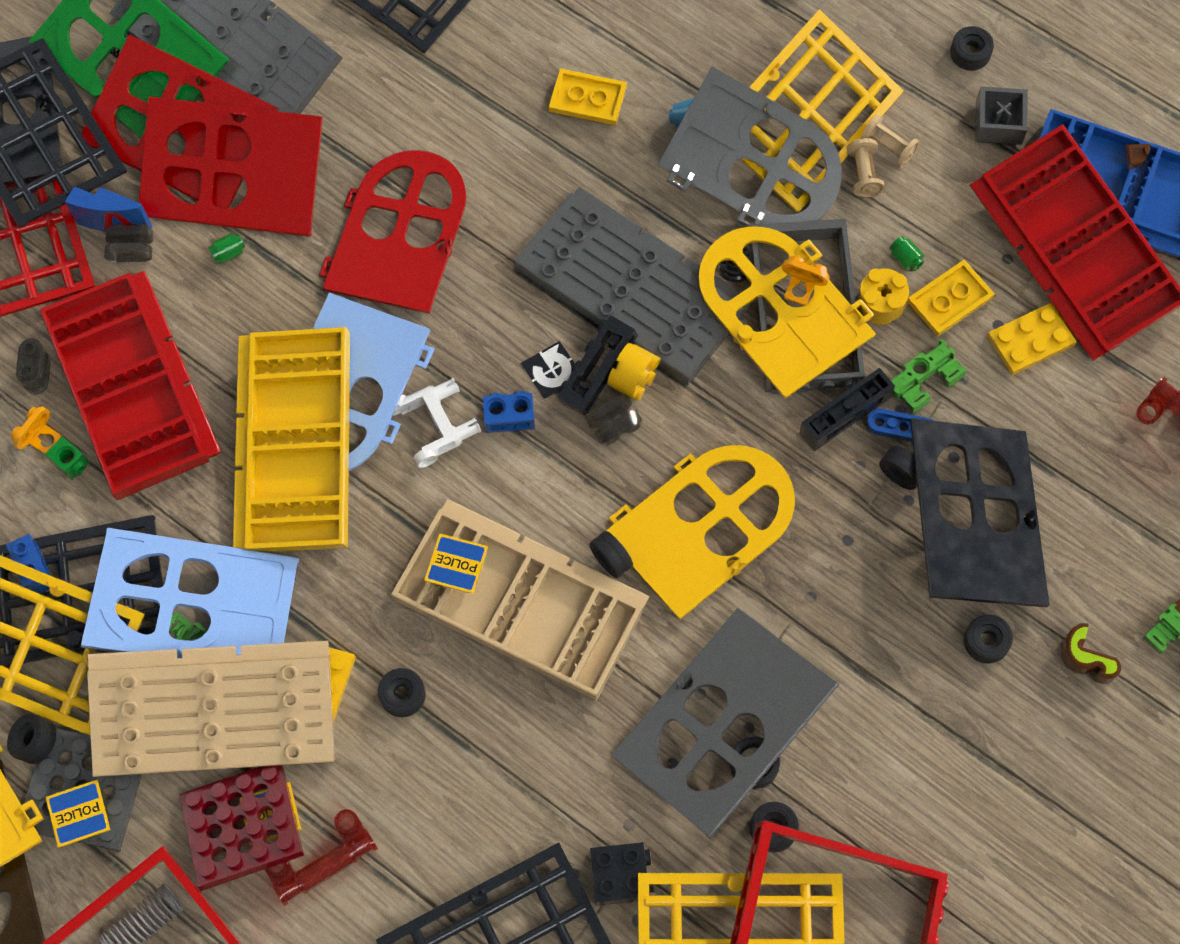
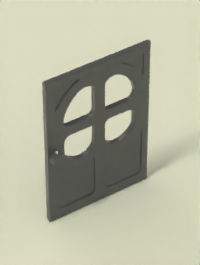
(759, 680)

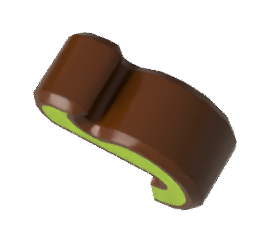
(1085, 660)

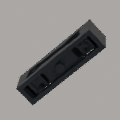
(576, 399)
(846, 409)

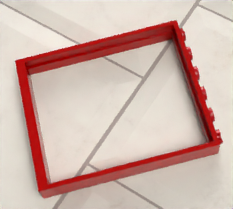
(758, 858)
(128, 881)

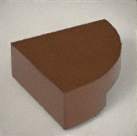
(1136, 155)

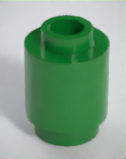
(226, 248)
(907, 254)

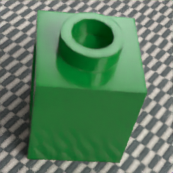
(60, 452)

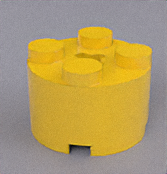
(884, 294)
(633, 371)

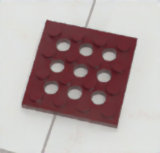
(261, 855)

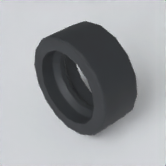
(756, 742)

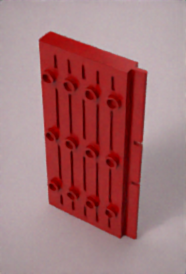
(1078, 242)
(130, 384)

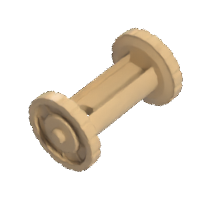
(891, 140)
(868, 183)

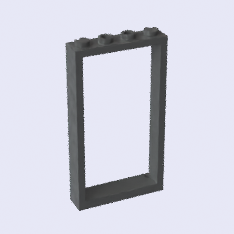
(817, 231)

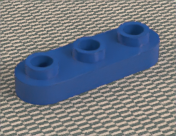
(891, 422)

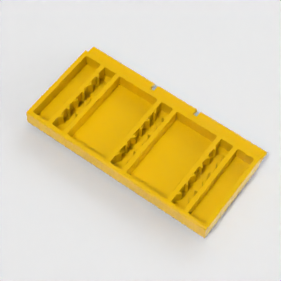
(292, 440)

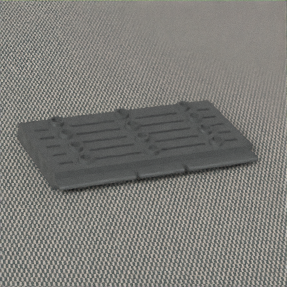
(607, 268)

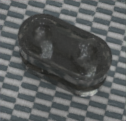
(128, 243)
(33, 366)
(609, 432)

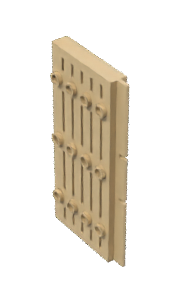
(527, 602)
(210, 708)

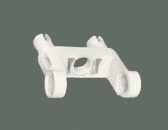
(451, 435)

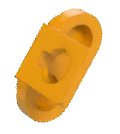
(805, 274)
(33, 429)

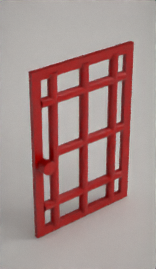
(63, 265)

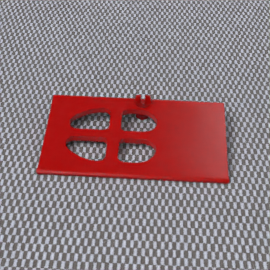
(233, 141)
(277, 171)

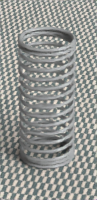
(171, 899)

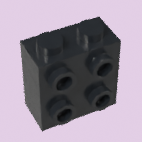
(616, 872)

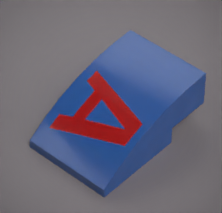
(105, 209)

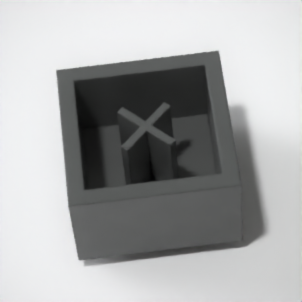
(1001, 115)

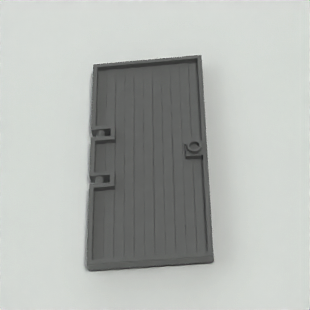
(266, 58)

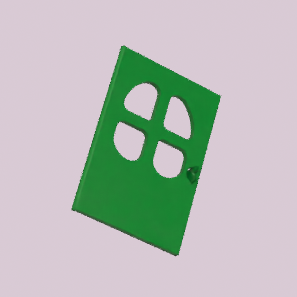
(175, 39)

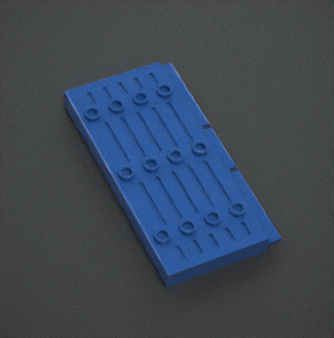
(1146, 192)

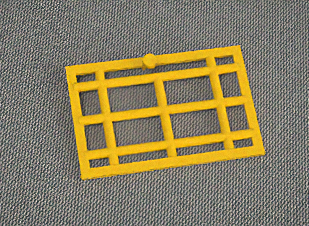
(772, 74)
(27, 638)
(735, 883)

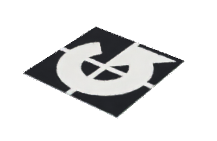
(549, 368)

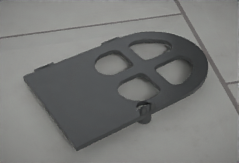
(718, 134)

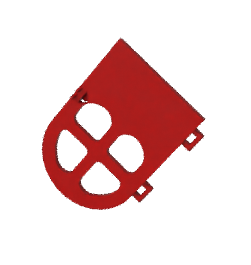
(389, 267)

